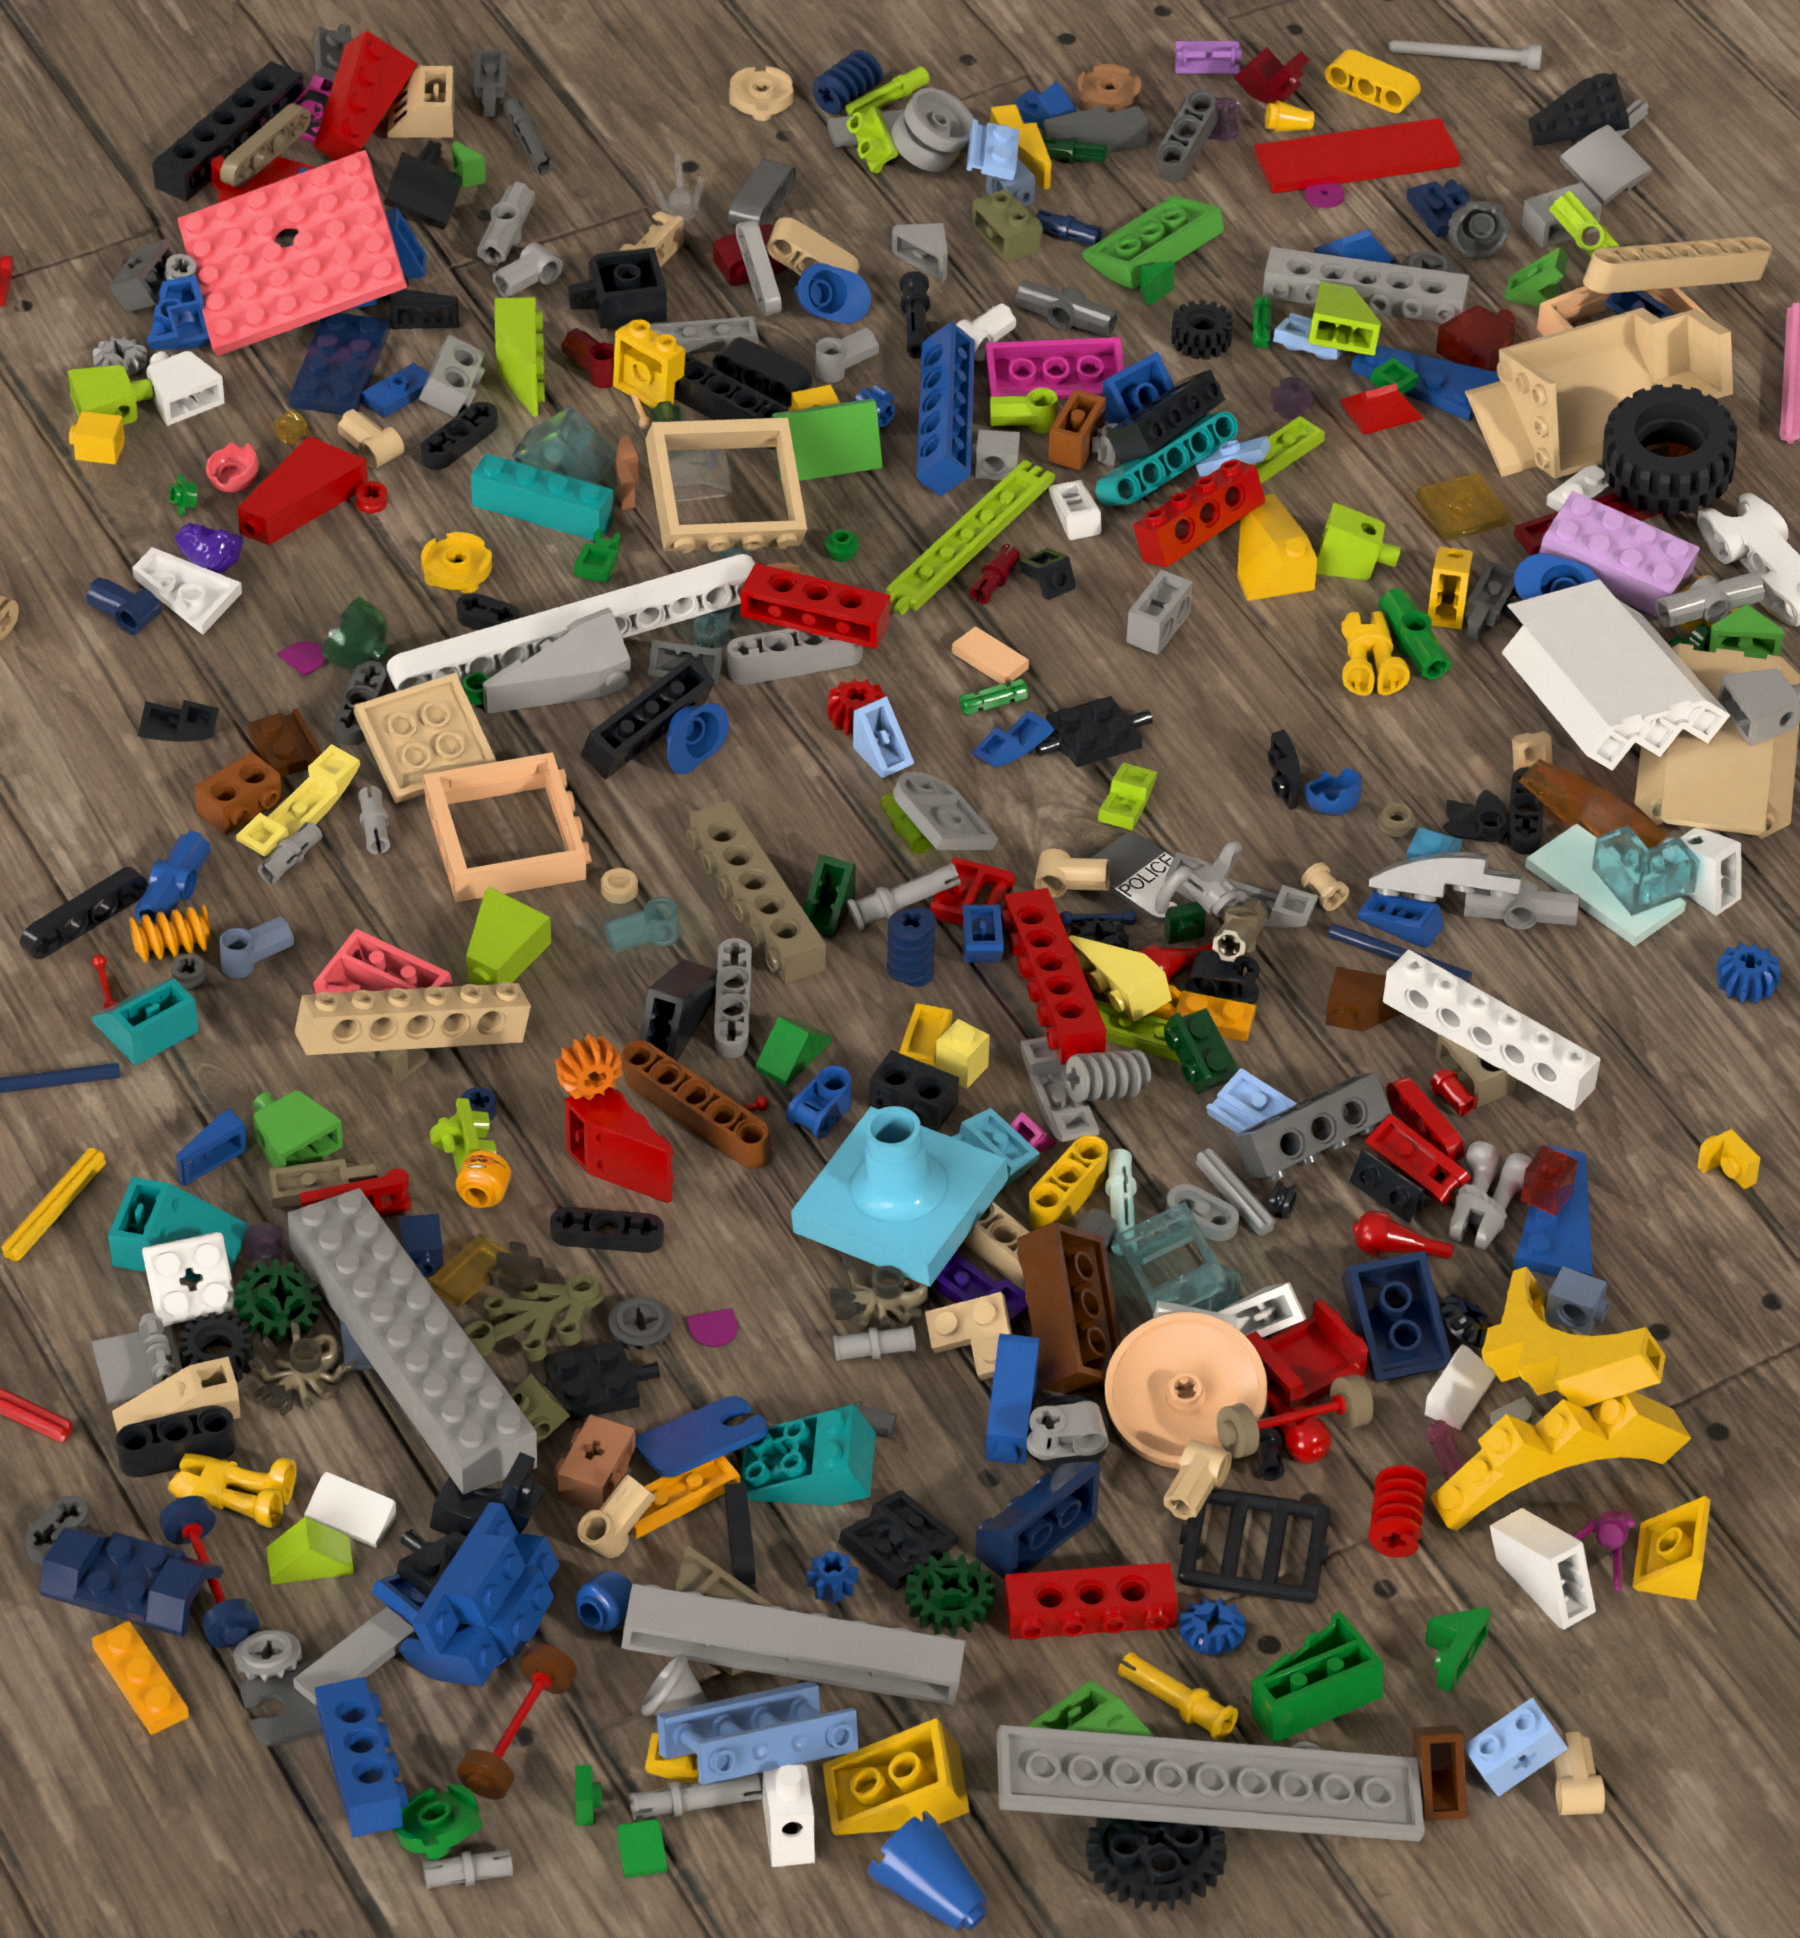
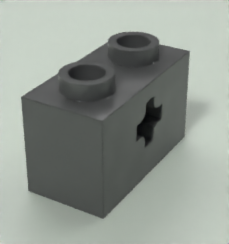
(142, 275)

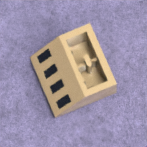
(424, 105)

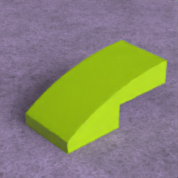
(1127, 796)

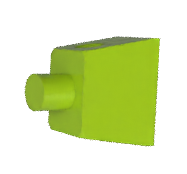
(108, 391)
(1353, 545)

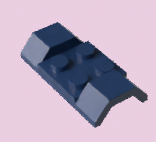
(124, 1578)

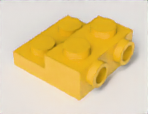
(647, 363)

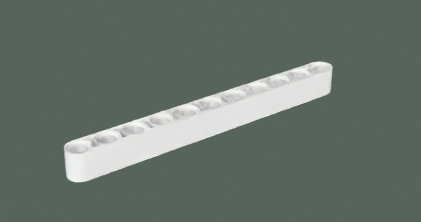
(634, 609)

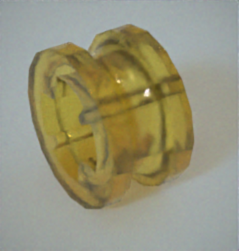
(290, 427)

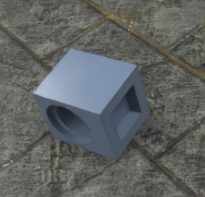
(1021, 187)
(1577, 1301)

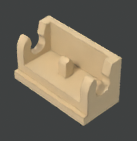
(664, 239)

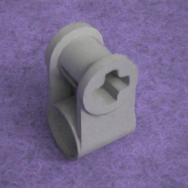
(1070, 1429)

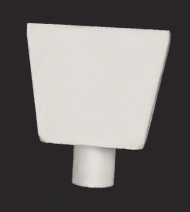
(183, 386)
(1719, 869)
(786, 1800)

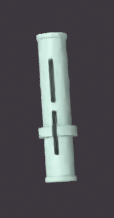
(1120, 1189)

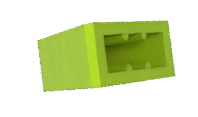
(1343, 320)
(505, 939)

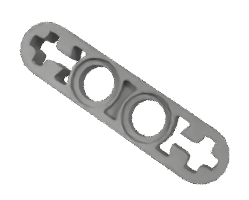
(733, 997)

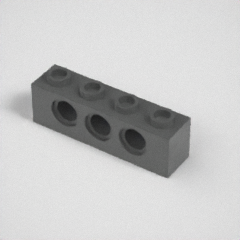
(1261, 1142)

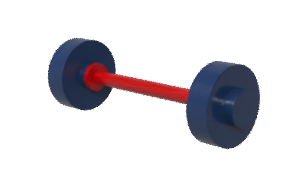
(185, 1523)

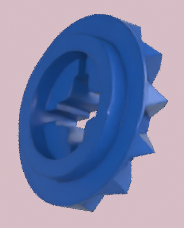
(1225, 1635)

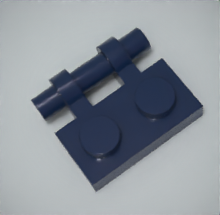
(1437, 204)

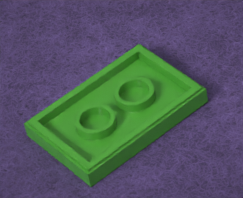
(834, 439)

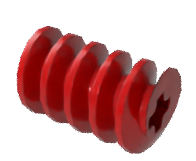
(1397, 1510)

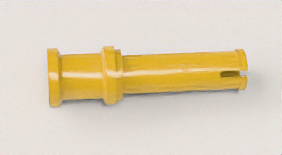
(1194, 1704)

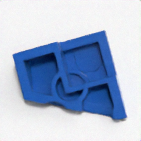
(179, 316)

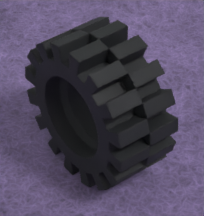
(1212, 340)
(217, 1332)

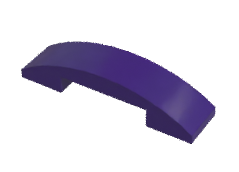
(964, 1281)

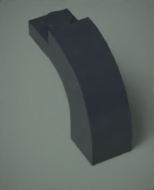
(461, 1511)

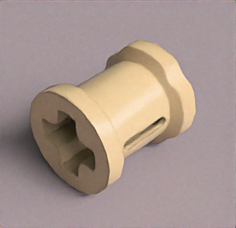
(1321, 883)

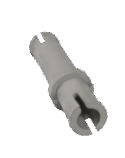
(694, 1796)

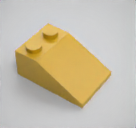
(897, 1780)

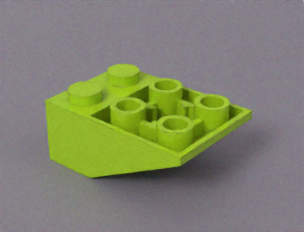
(520, 349)

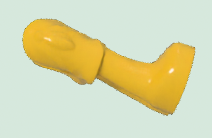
(1368, 641)
(211, 1477)

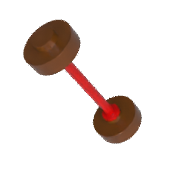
(486, 1771)

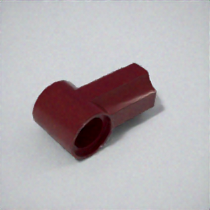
(591, 356)

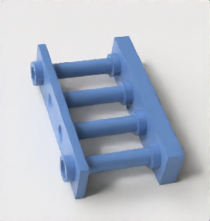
(757, 1732)

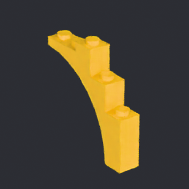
(1574, 1365)
(1566, 1436)

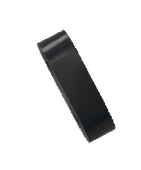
(483, 611)

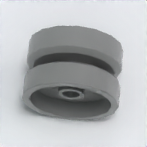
(932, 130)

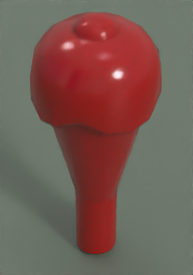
(1173, 960)
(1379, 1234)
(1305, 1439)

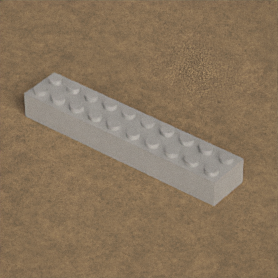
(411, 1339)

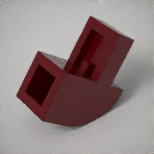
(1269, 79)

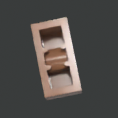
(595, 1462)

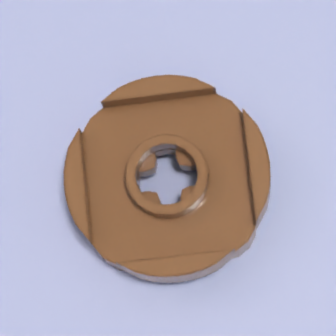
(1093, 92)

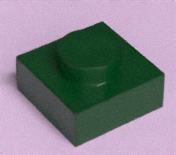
(1184, 922)

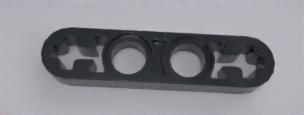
(50, 933)

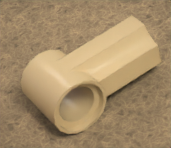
(372, 442)
(1061, 872)
(1198, 1473)
(616, 1518)
(1576, 1783)

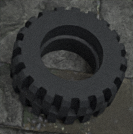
(1672, 417)

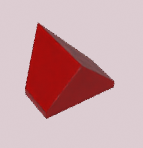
(1380, 409)

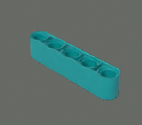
(1196, 442)

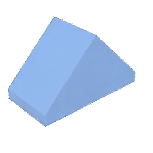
(880, 739)

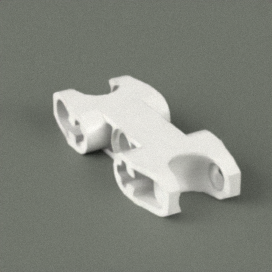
(1761, 545)

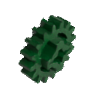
(265, 1310)
(950, 1594)

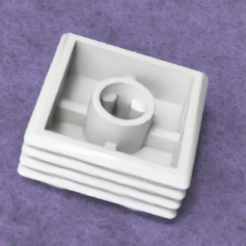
(167, 1264)

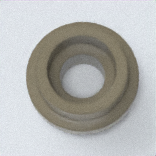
(1396, 820)

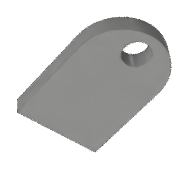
(942, 813)

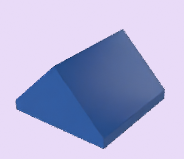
(1135, 387)

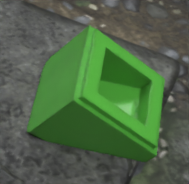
(468, 165)

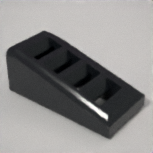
(406, 301)

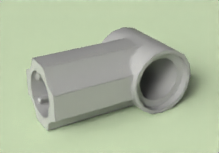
(533, 265)
(837, 354)

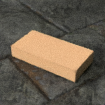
(990, 656)

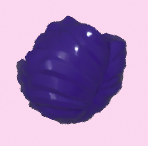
(208, 547)

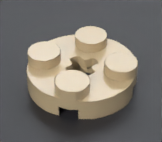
(761, 92)

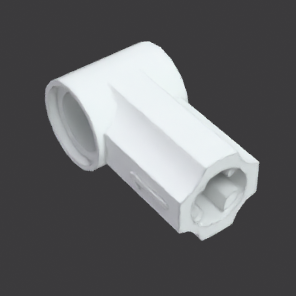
(988, 328)

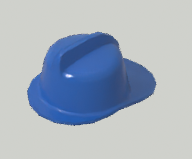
(833, 293)
(1549, 573)
(695, 735)

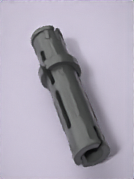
(524, 128)

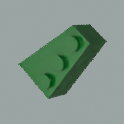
(1317, 1682)

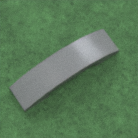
(1284, 909)
(1047, 1078)

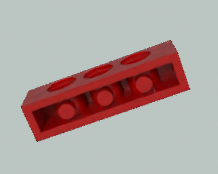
(1199, 513)
(815, 605)
(1090, 1601)

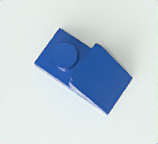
(1037, 106)

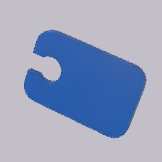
(699, 1437)

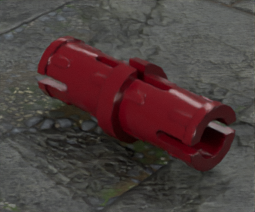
(994, 574)

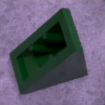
(828, 894)

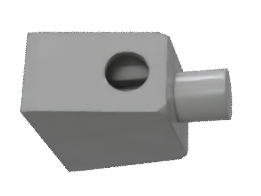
(1760, 704)

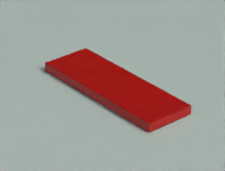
(1357, 155)

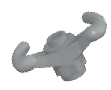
(1205, 883)

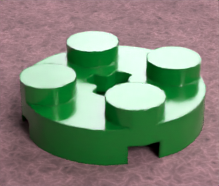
(438, 1820)

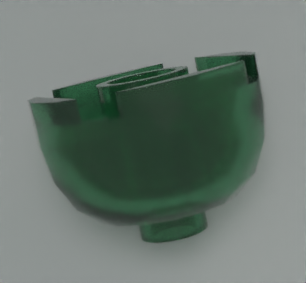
(358, 636)

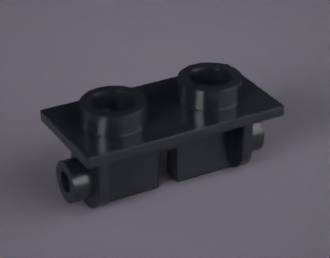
(1388, 1186)

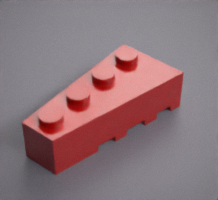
(361, 94)

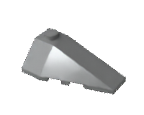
(575, 667)

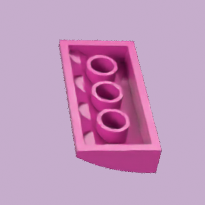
(1051, 364)

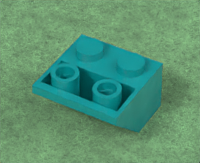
(150, 1020)

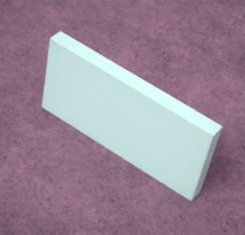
(1567, 867)

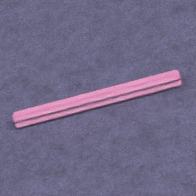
(1791, 378)

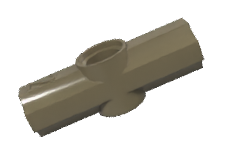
(1240, 929)

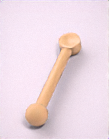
(644, 421)

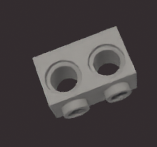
(452, 376)
(1159, 612)

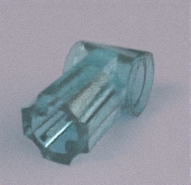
(654, 924)

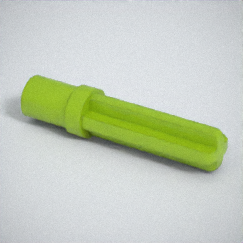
(899, 87)

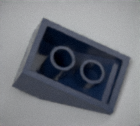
(1397, 1316)

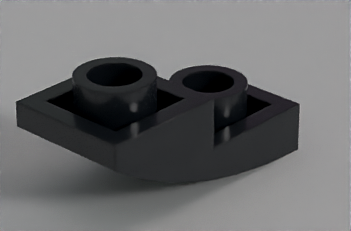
(1285, 762)

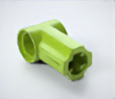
(1035, 410)

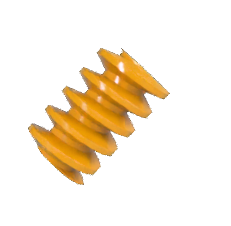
(170, 933)

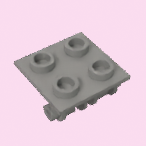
(136, 1359)

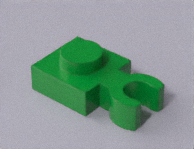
(598, 560)

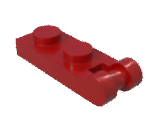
(1416, 1159)
(392, 1184)

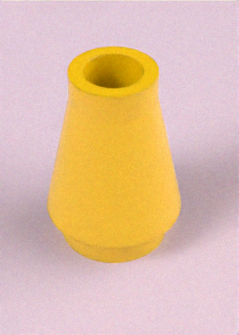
(1285, 118)

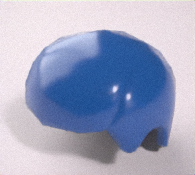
(1334, 794)

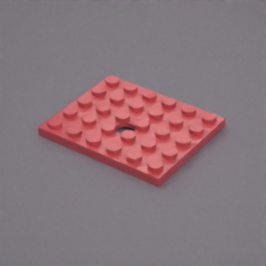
(335, 261)

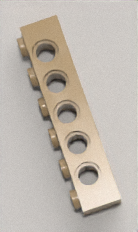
(412, 1018)

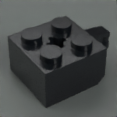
(622, 288)

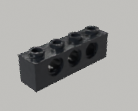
(1165, 416)
(646, 718)

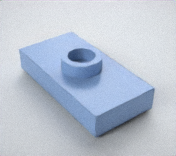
(1247, 451)

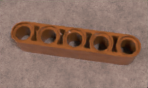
(696, 1104)

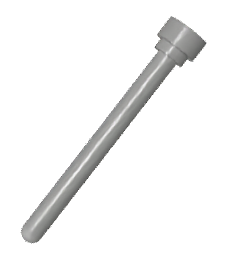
(1528, 56)

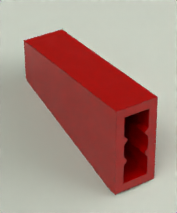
(300, 490)

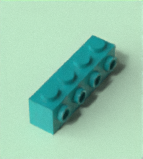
(541, 497)

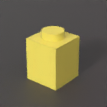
(963, 1052)

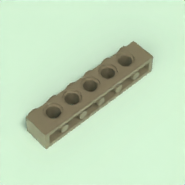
(756, 892)

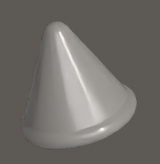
(673, 1689)

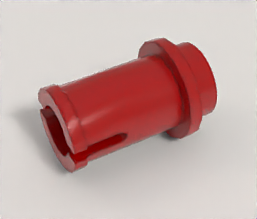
(1445, 1084)

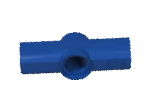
(174, 877)

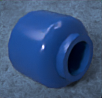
(604, 1601)

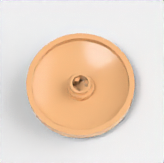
(1175, 1379)

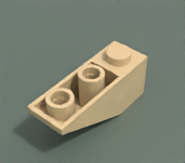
(187, 1390)

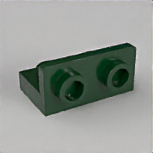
(1200, 1049)

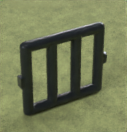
(1267, 1586)

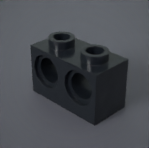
(915, 1086)

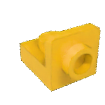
(1733, 1155)

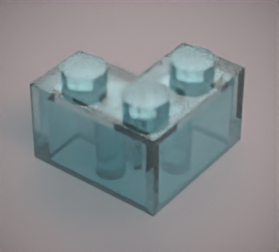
(566, 445)
(1641, 875)

